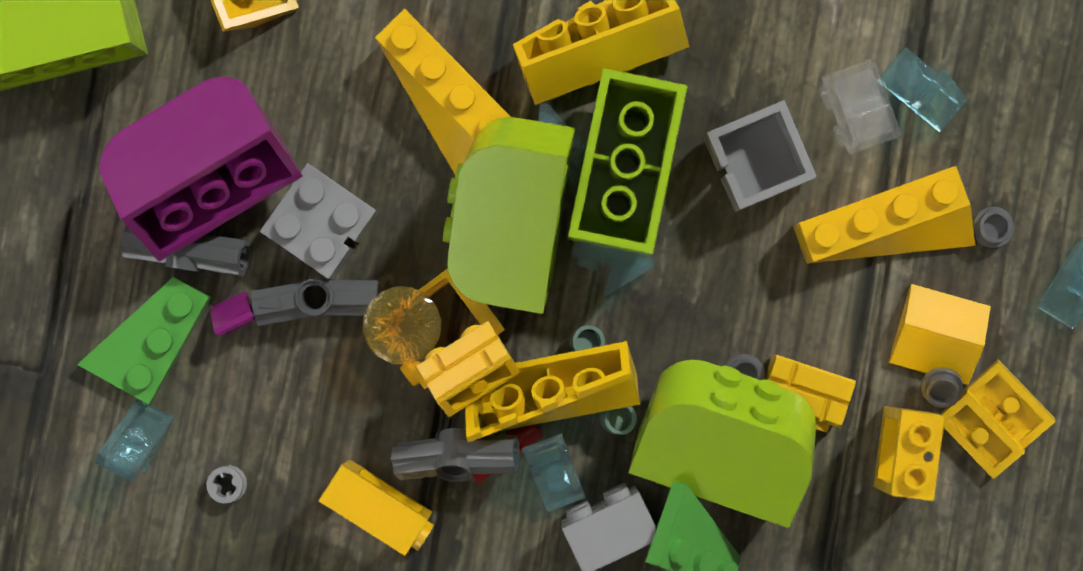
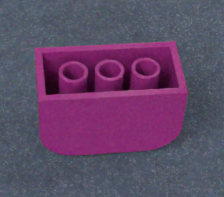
(195, 165)

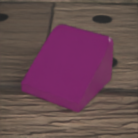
(232, 314)

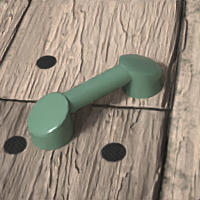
(614, 421)

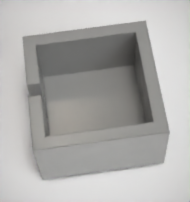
(760, 156)
(317, 221)
(608, 528)

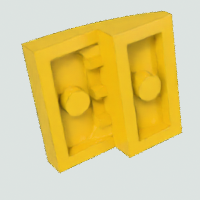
(996, 419)

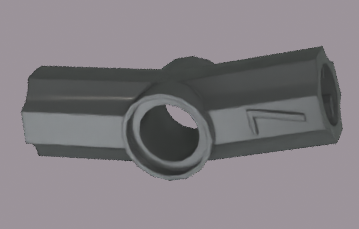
(206, 253)
(290, 303)
(454, 458)

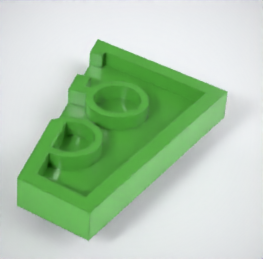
(149, 342)
(689, 537)

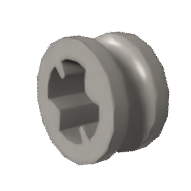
(214, 488)

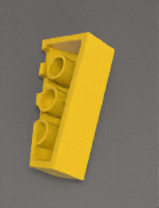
(599, 36)
(439, 87)
(905, 219)
(557, 390)

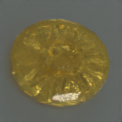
(402, 325)

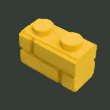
(467, 368)
(823, 390)

